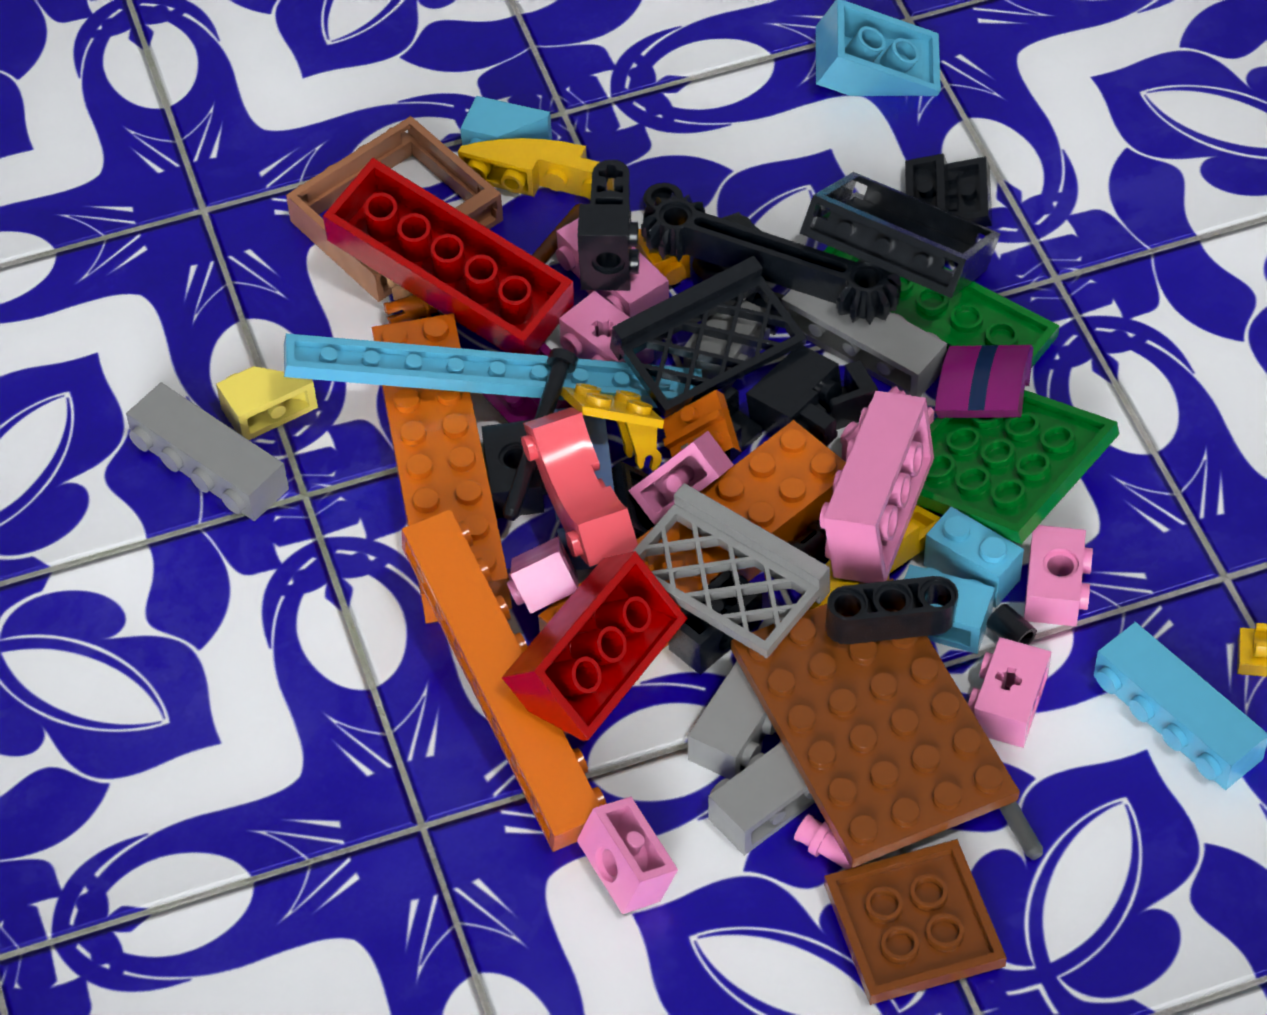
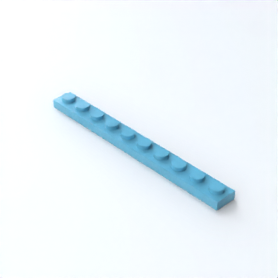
(453, 368)

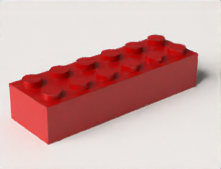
(448, 259)

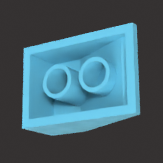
(875, 54)

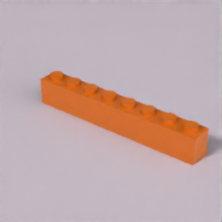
(486, 648)

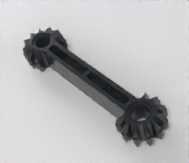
(683, 228)

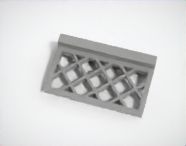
(753, 548)

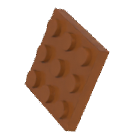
(914, 921)

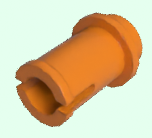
(412, 308)

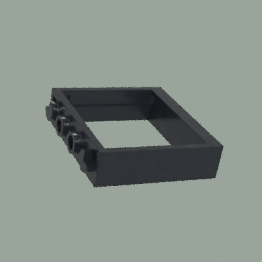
(900, 234)

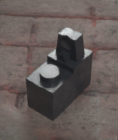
(799, 392)

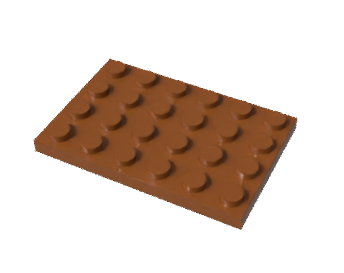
(876, 736)

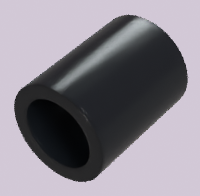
(1010, 625)

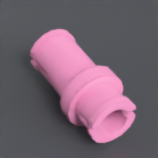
(820, 841)

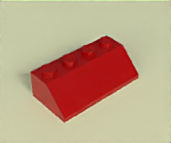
(596, 646)

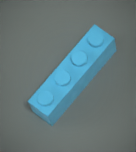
(1180, 706)

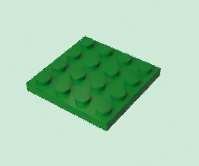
(1013, 468)

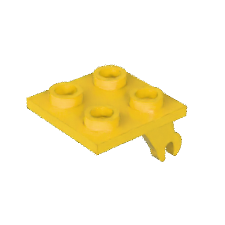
(634, 418)

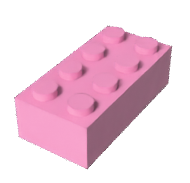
(878, 487)

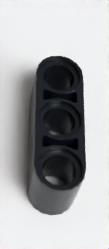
(908, 596)

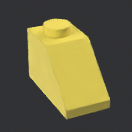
(264, 400)

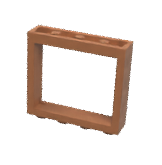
(395, 145)

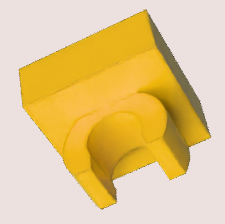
(1252, 651)

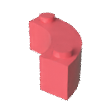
(588, 510)

